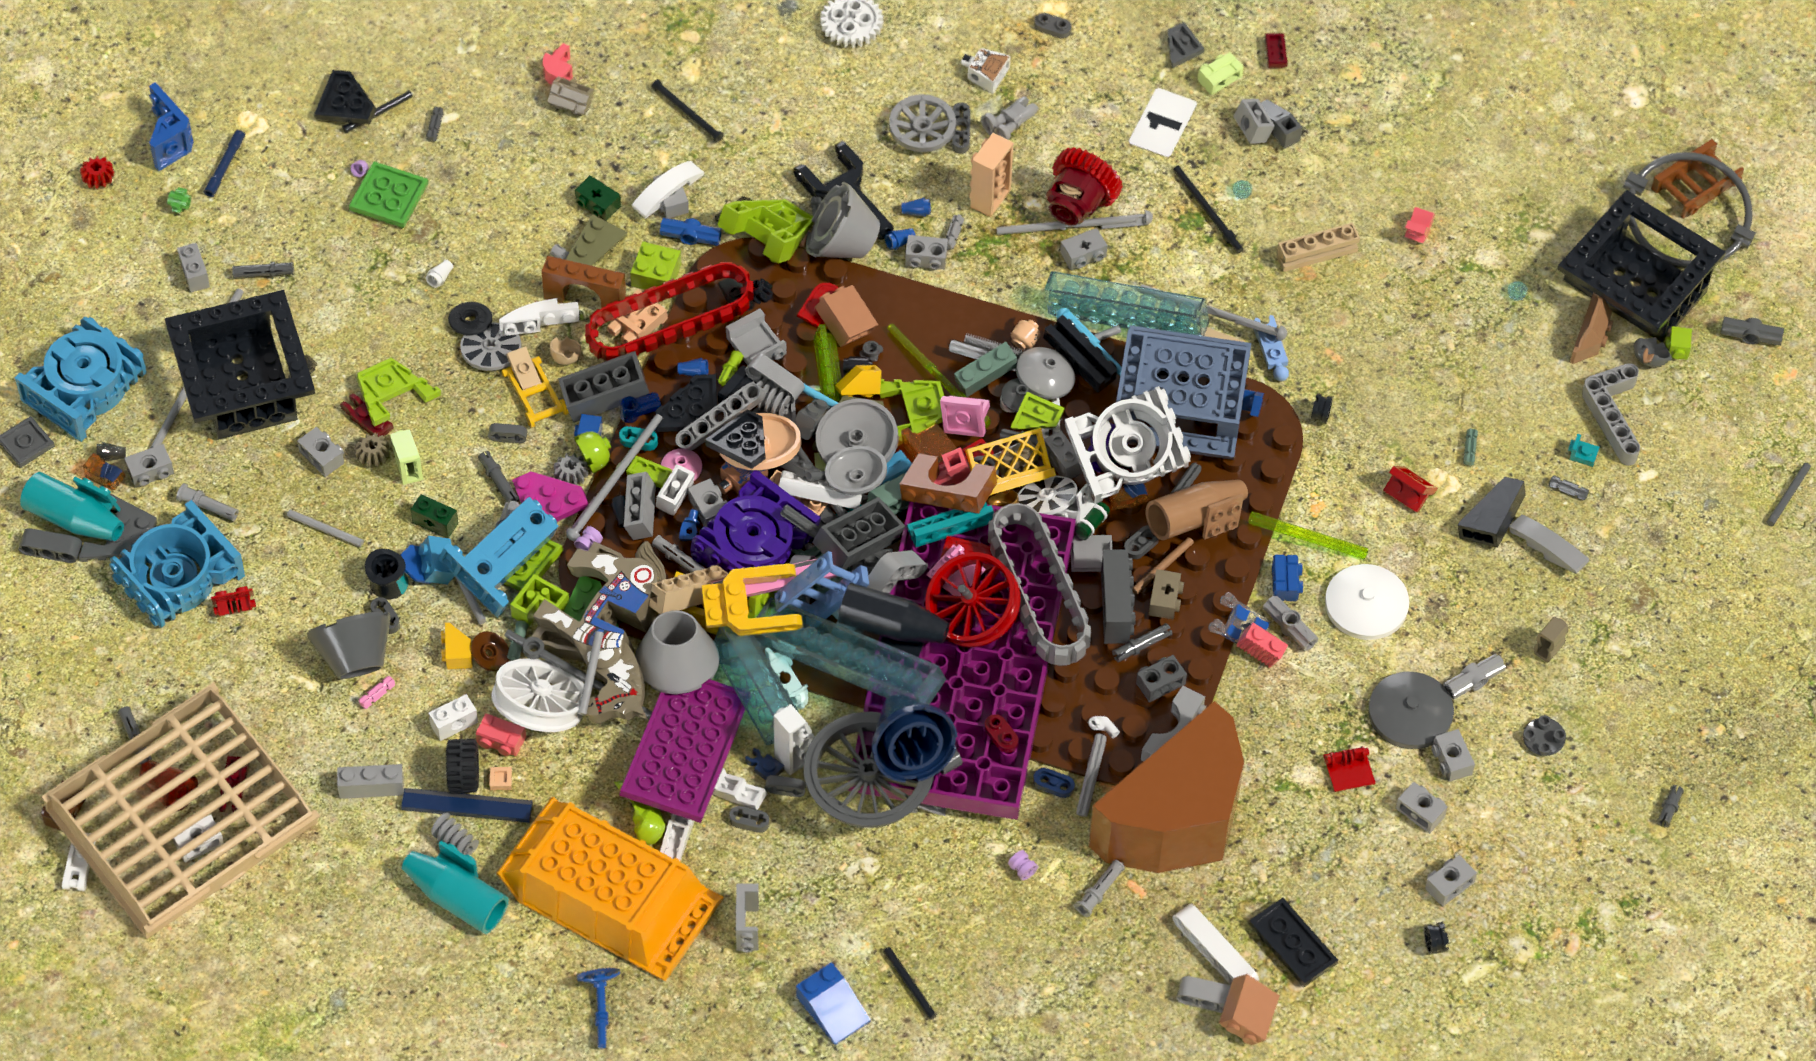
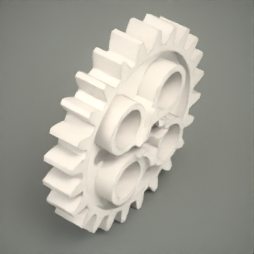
(851, 21)

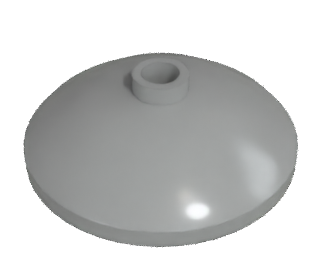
(1045, 372)
(856, 470)

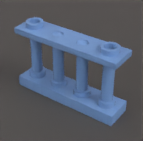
(825, 603)

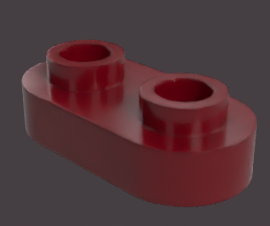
(1000, 732)

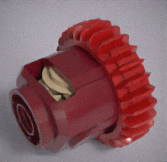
(1081, 186)

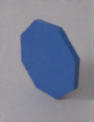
(413, 563)

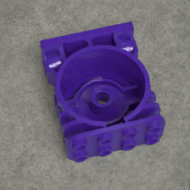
(755, 513)

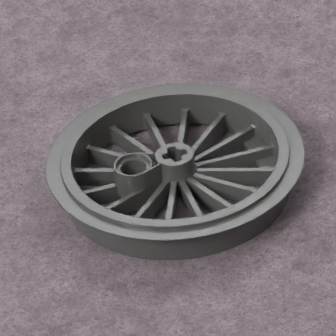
(859, 774)

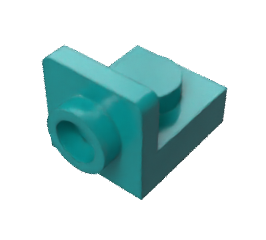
(1583, 452)

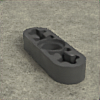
(961, 149)

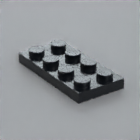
(1293, 942)

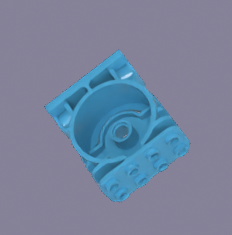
(86, 390)
(186, 538)

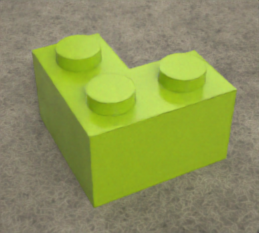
(532, 596)

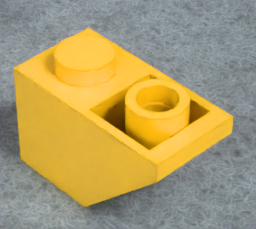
(861, 380)
(457, 648)

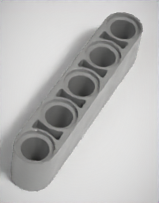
(709, 418)

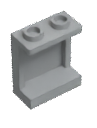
(753, 337)
(746, 901)

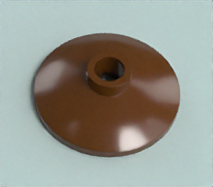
(494, 646)

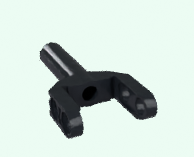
(852, 177)

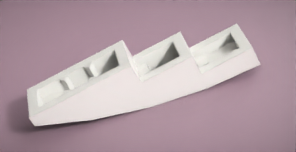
(738, 791)
(676, 836)

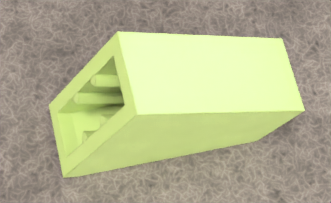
(406, 456)

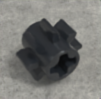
(761, 291)

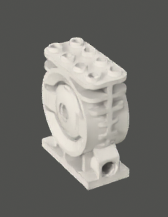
(1147, 407)

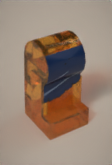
(103, 472)
(1129, 496)

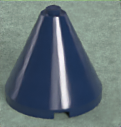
(912, 740)

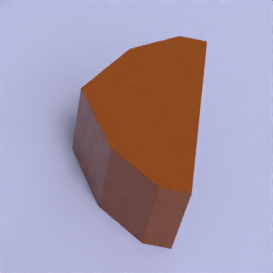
(1175, 803)

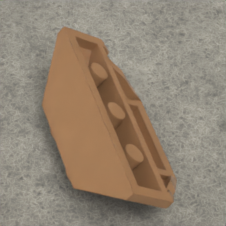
(1593, 330)

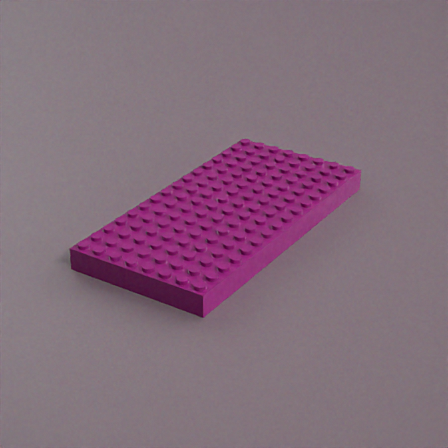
(987, 679)

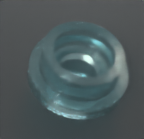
(1242, 193)
(1517, 295)

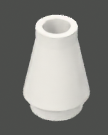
(438, 274)

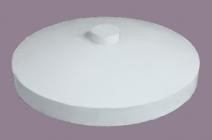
(1367, 602)

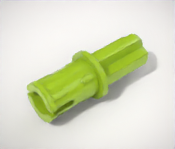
(730, 367)

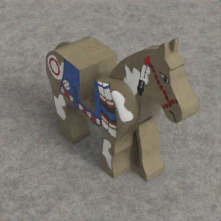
(623, 599)

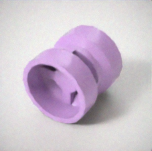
(586, 540)
(1023, 865)

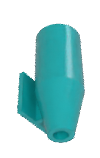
(78, 510)
(454, 885)

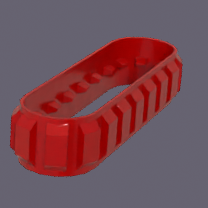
(667, 290)

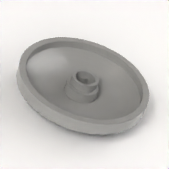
(857, 424)

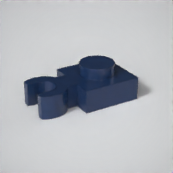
(765, 765)

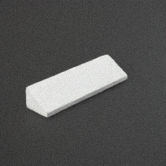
(816, 490)

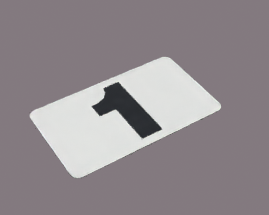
(1162, 122)

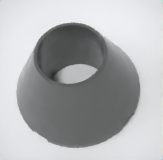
(353, 643)

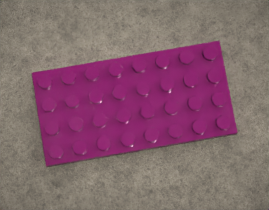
(684, 750)

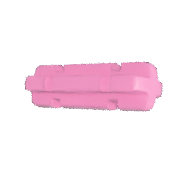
(376, 692)

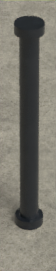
(657, 86)

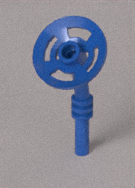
(599, 978)

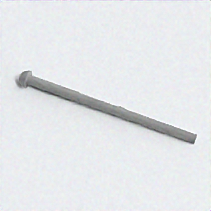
(1105, 222)
(1280, 333)
(573, 532)

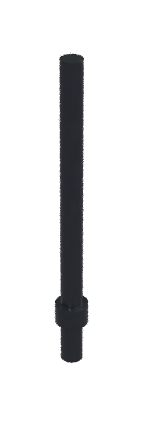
(1228, 235)

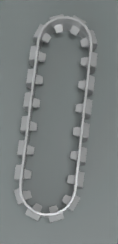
(1029, 517)

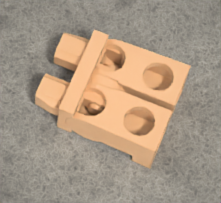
(638, 322)

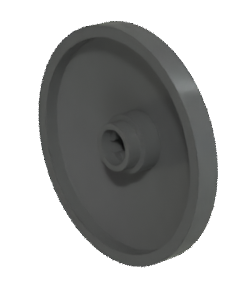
(1410, 710)

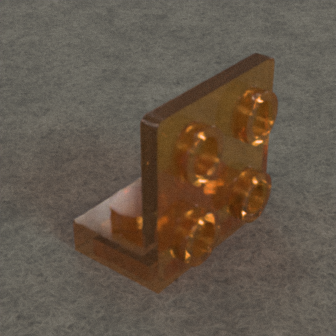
(928, 442)

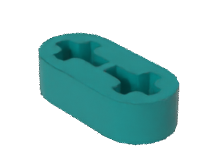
(636, 432)

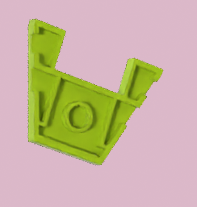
(387, 381)
(920, 400)

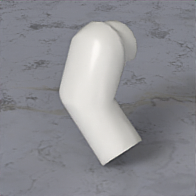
(1103, 724)

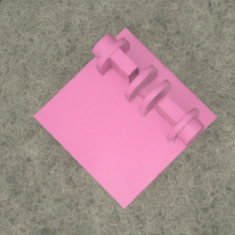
(956, 578)

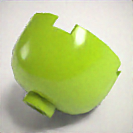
(593, 449)

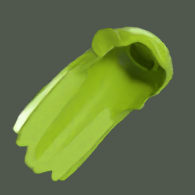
(647, 820)

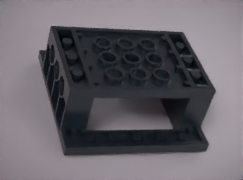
(1608, 249)
(204, 352)

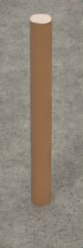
(1162, 565)

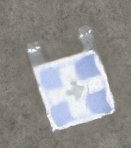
(1239, 619)

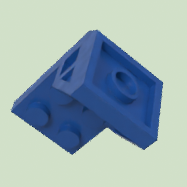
(172, 132)

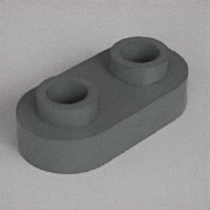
(1051, 25)
(1140, 543)

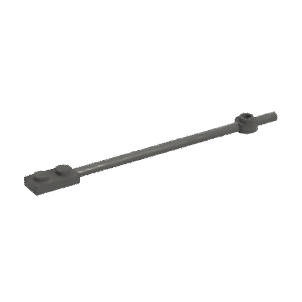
(537, 644)

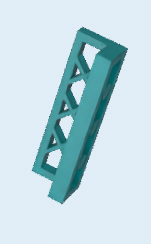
(948, 527)

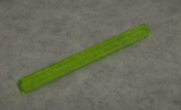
(1308, 535)

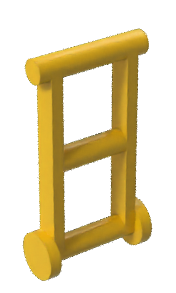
(560, 405)

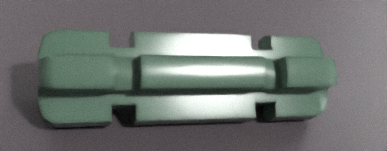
(1470, 447)

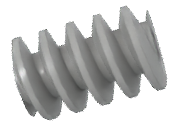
(772, 402)
(449, 832)

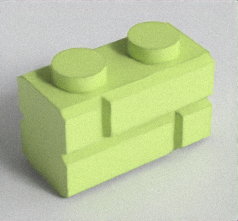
(1220, 73)

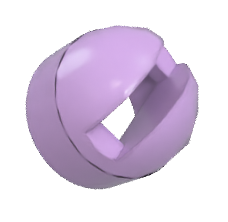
(356, 167)

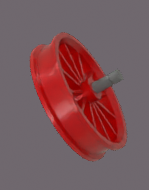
(974, 599)

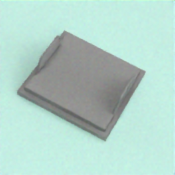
(1087, 554)

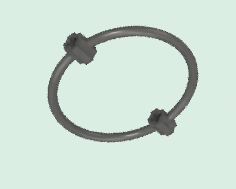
(1742, 234)

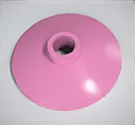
(691, 461)

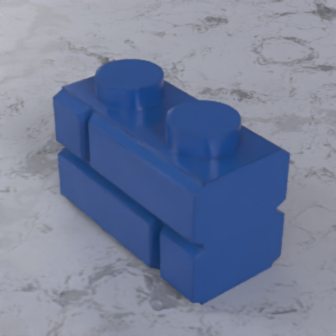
(1286, 577)

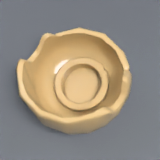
(565, 351)

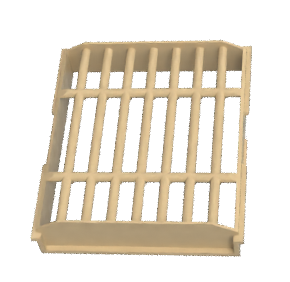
(97, 770)

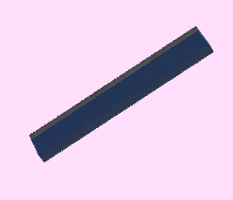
(467, 805)

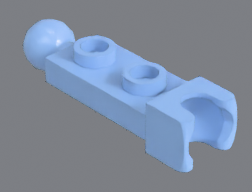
(1273, 351)

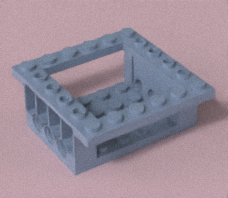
(1197, 356)

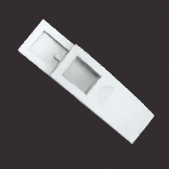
(541, 313)

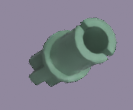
(515, 649)

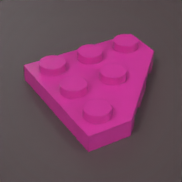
(555, 496)

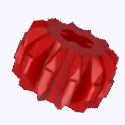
(97, 172)

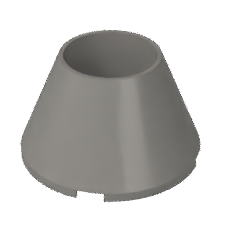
(842, 226)
(672, 666)

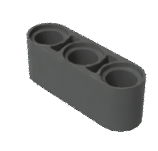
(50, 545)

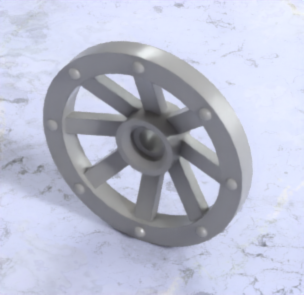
(922, 124)

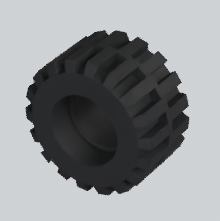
(462, 765)

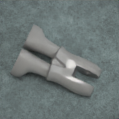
(1013, 117)

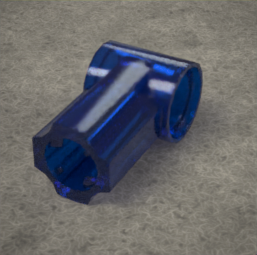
(633, 407)

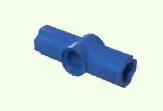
(690, 231)

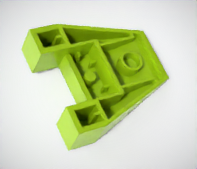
(770, 221)

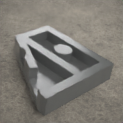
(1183, 45)

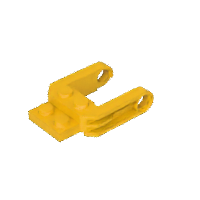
(727, 602)

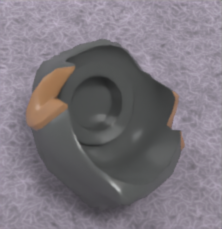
(1651, 353)

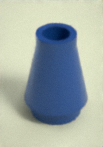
(917, 207)
(898, 238)
(693, 367)

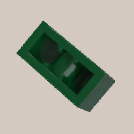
(597, 198)
(434, 516)

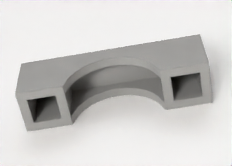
(1185, 708)

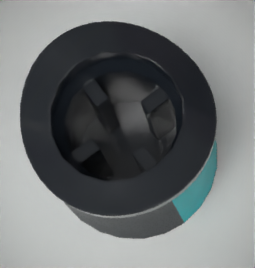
(386, 573)

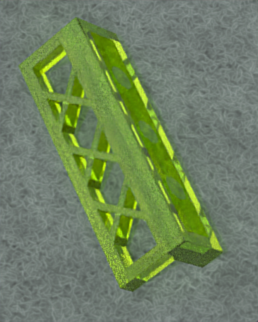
(827, 362)

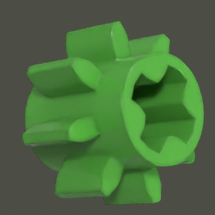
(179, 200)

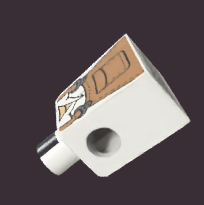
(987, 68)

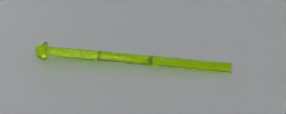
(931, 368)

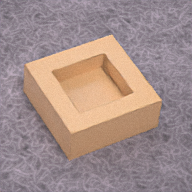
(500, 778)

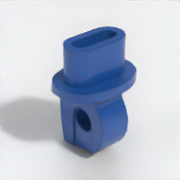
(689, 523)

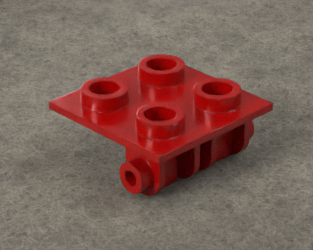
(222, 598)
(1349, 769)

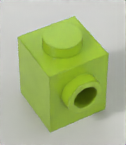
(1679, 342)

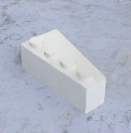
(791, 738)

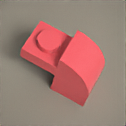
(557, 65)
(1419, 225)
(954, 468)

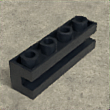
(1083, 356)

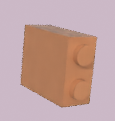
(846, 315)
(1249, 1009)

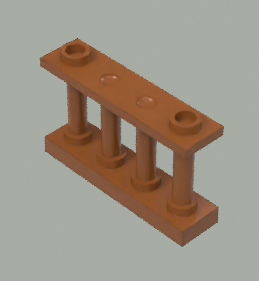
(1679, 171)

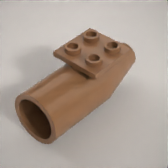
(1205, 504)

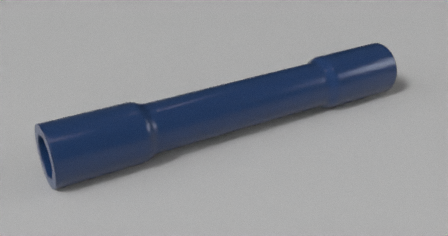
(215, 181)

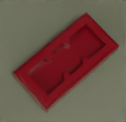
(1276, 50)

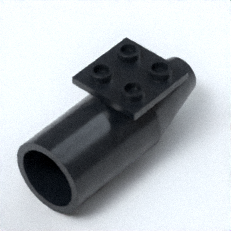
(896, 619)

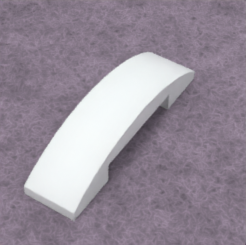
(664, 186)

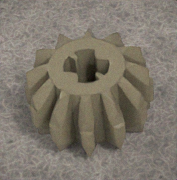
(372, 450)

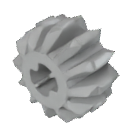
(571, 469)

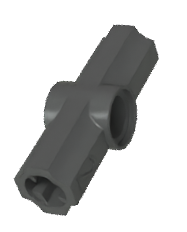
(1752, 331)

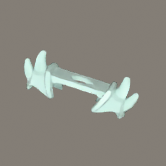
(797, 692)

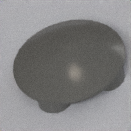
(1544, 736)

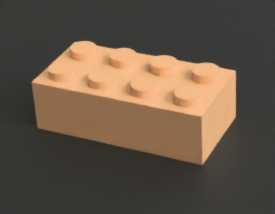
(991, 174)

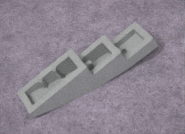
(1549, 543)

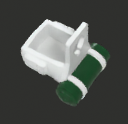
(1086, 512)

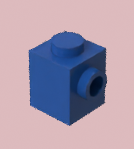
(589, 423)

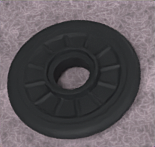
(458, 316)

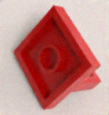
(1409, 487)

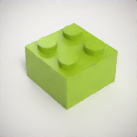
(654, 266)

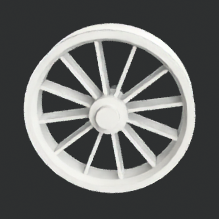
(515, 690)

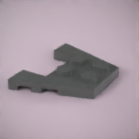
(135, 525)

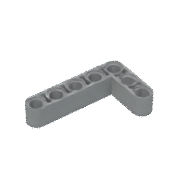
(1609, 411)
(890, 569)

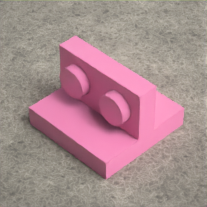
(964, 415)

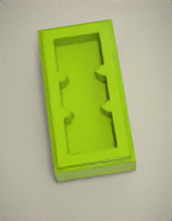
(657, 472)

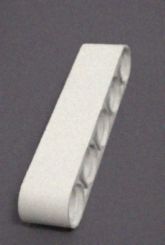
(1212, 944)

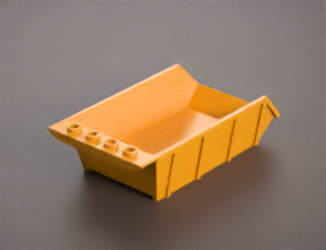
(608, 887)

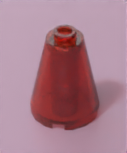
(163, 778)

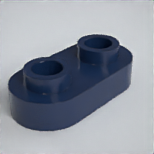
(1054, 782)

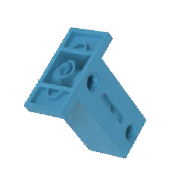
(501, 553)

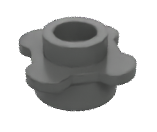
(871, 346)

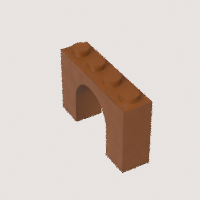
(560, 273)
(966, 496)

